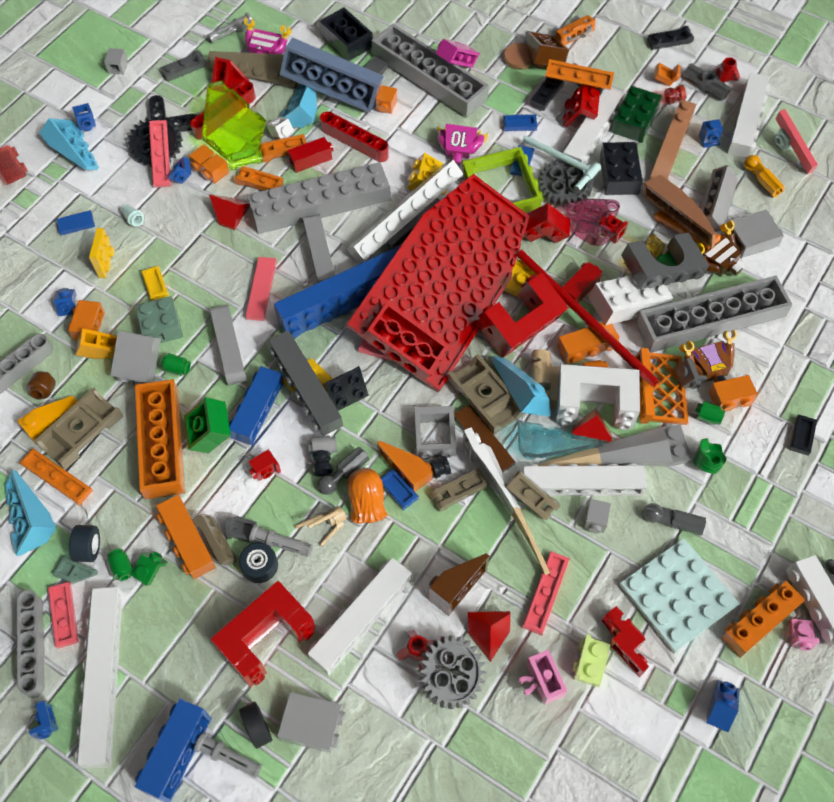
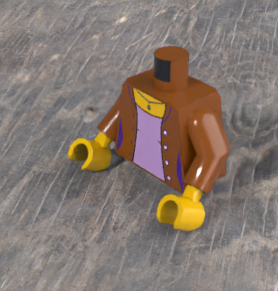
(713, 359)

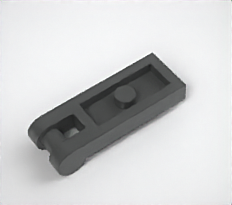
(184, 66)

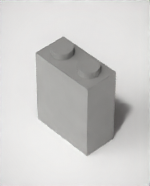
(756, 233)
(135, 357)
(311, 722)

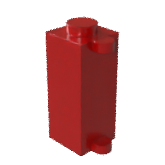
(310, 154)
(583, 281)

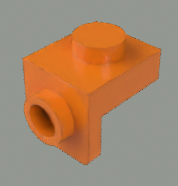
(667, 75)

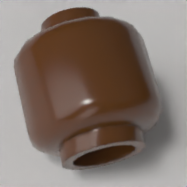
(41, 385)

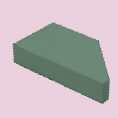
(73, 571)

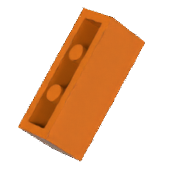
(584, 343)

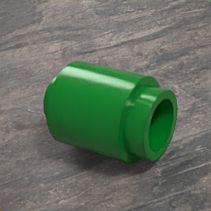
(175, 364)
(709, 413)
(119, 565)

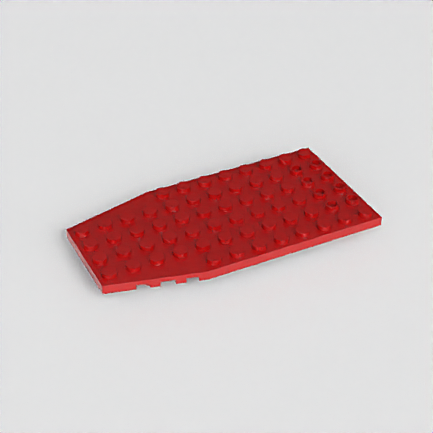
(442, 280)

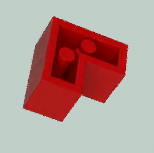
(547, 222)

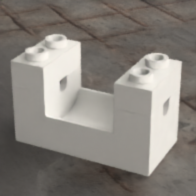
(598, 386)

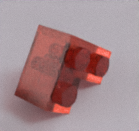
(10, 166)

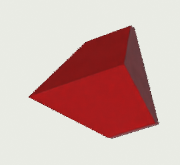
(228, 72)
(229, 210)
(593, 427)
(489, 630)

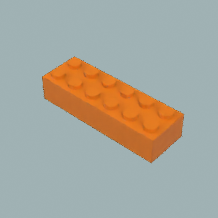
(159, 439)

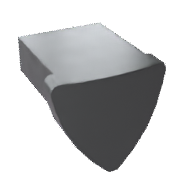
(238, 528)

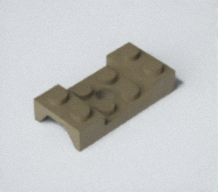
(496, 408)
(64, 442)

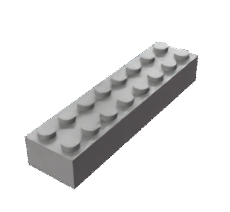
(430, 71)
(319, 196)
(713, 313)

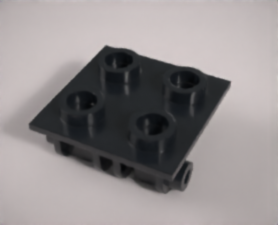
(347, 388)

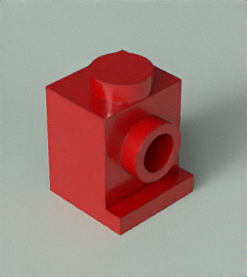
(617, 227)
(263, 466)

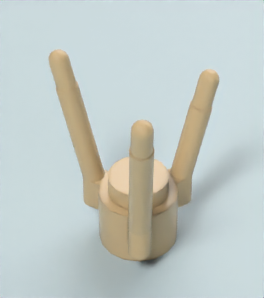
(333, 516)

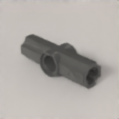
(707, 81)

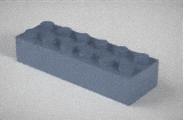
(331, 74)

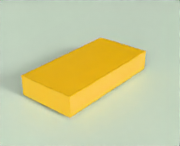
(155, 283)

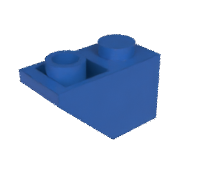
(723, 706)

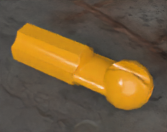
(764, 176)

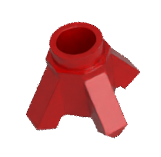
(727, 70)
(414, 648)

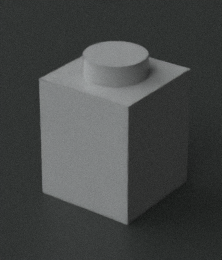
(116, 61)
(597, 516)

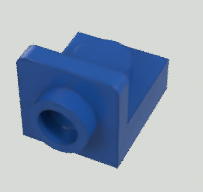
(46, 720)

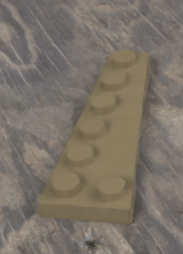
(255, 65)

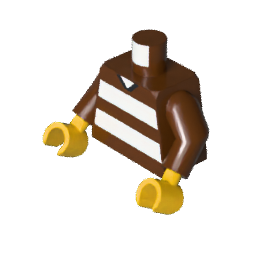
(724, 254)

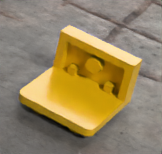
(422, 169)

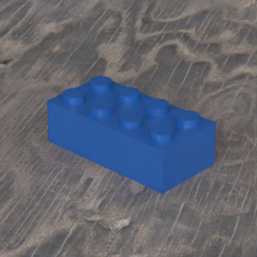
(173, 751)

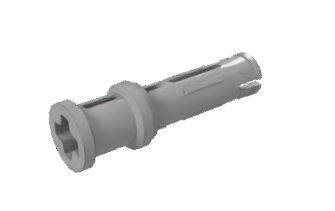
(237, 27)
(273, 539)
(216, 749)

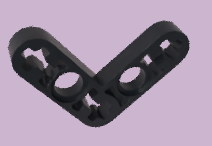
(187, 118)

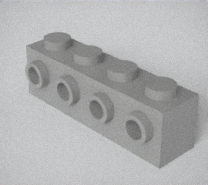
(719, 196)

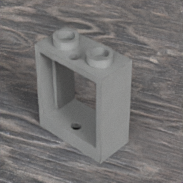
(435, 414)

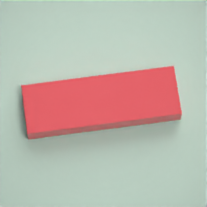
(63, 615)

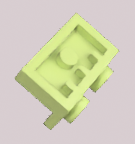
(592, 661)

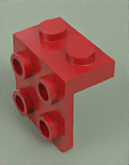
(584, 101)

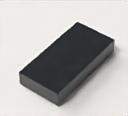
(803, 435)

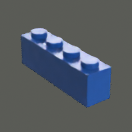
(256, 405)

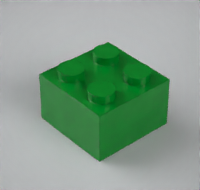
(207, 425)

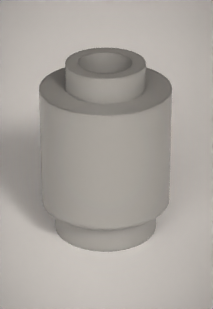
(323, 443)

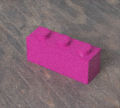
(457, 53)

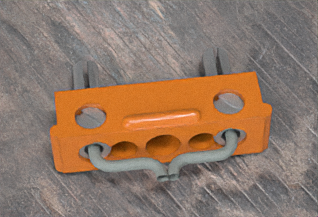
(575, 30)

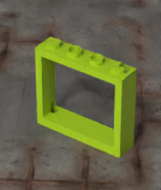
(506, 158)

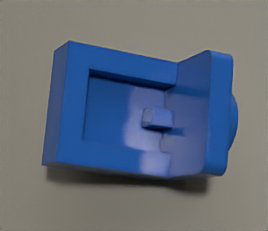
(181, 171)
(64, 301)

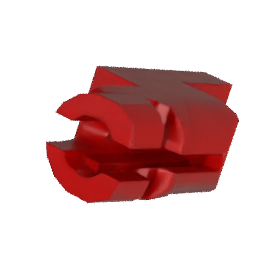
(626, 640)

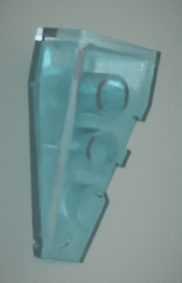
(542, 443)

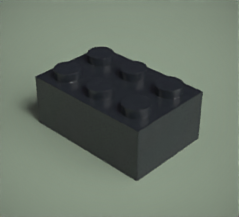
(346, 34)
(620, 168)

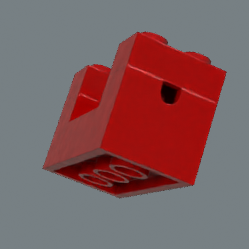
(544, 307)
(254, 623)

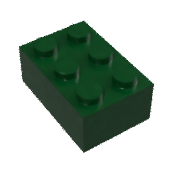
(636, 114)

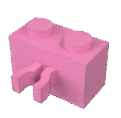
(545, 678)

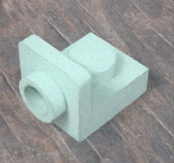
(783, 140)

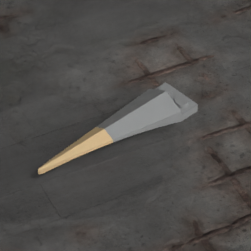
(650, 448)

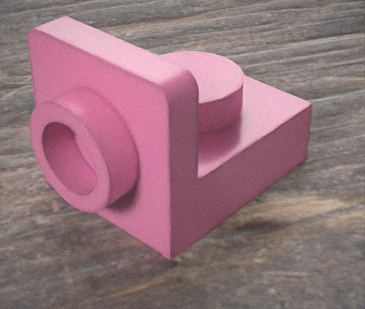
(802, 634)

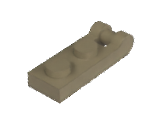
(459, 489)
(532, 495)
(215, 539)

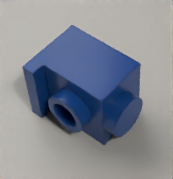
(85, 120)
(710, 133)

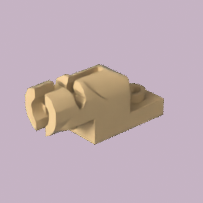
(545, 374)

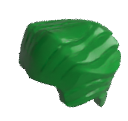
(709, 457)

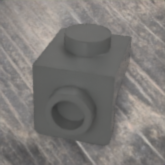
(688, 375)

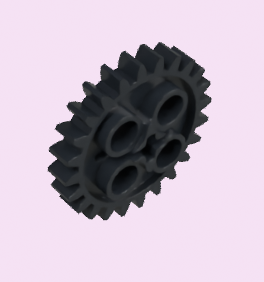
(140, 143)

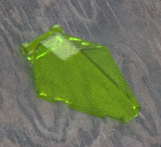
(232, 126)

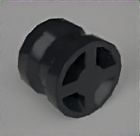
(440, 467)

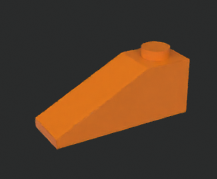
(408, 466)

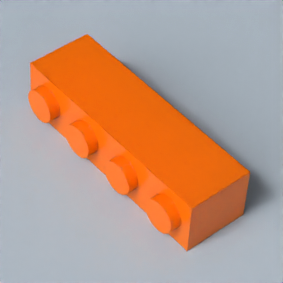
(186, 537)

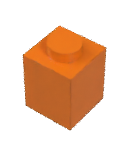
(386, 99)

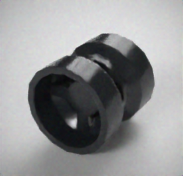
(322, 466)

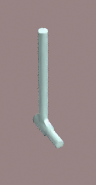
(589, 171)

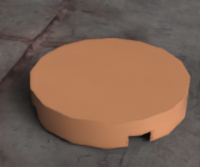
(517, 56)

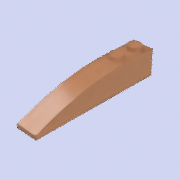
(673, 139)
(680, 208)

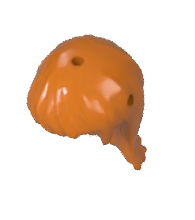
(366, 496)

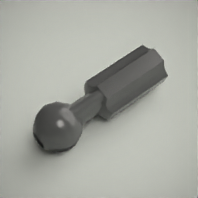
(351, 463)
(675, 518)

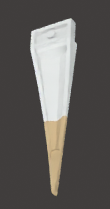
(482, 457)

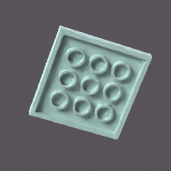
(679, 595)

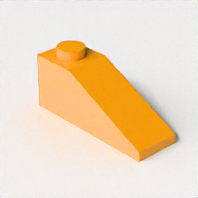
(95, 344)
(43, 417)

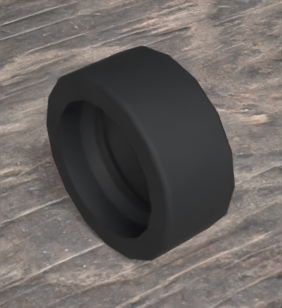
(255, 725)

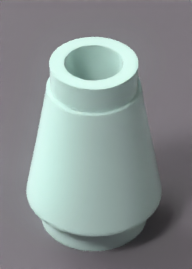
(132, 215)

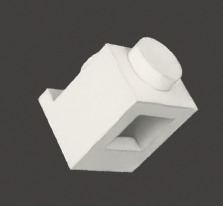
(280, 130)

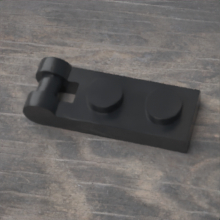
(670, 38)
(546, 93)

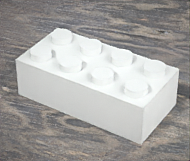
(623, 299)

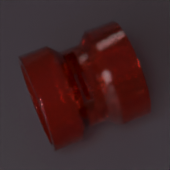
(675, 94)

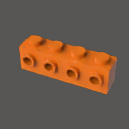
(762, 619)

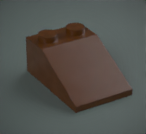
(545, 47)
(456, 582)

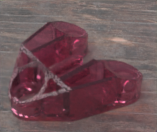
(586, 219)

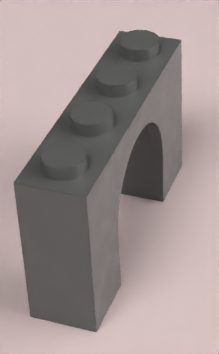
(651, 273)

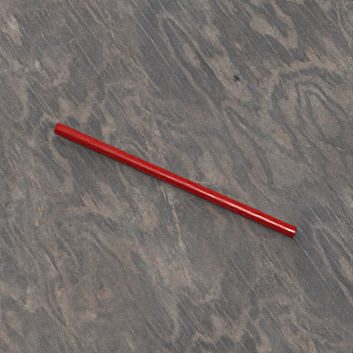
(591, 321)

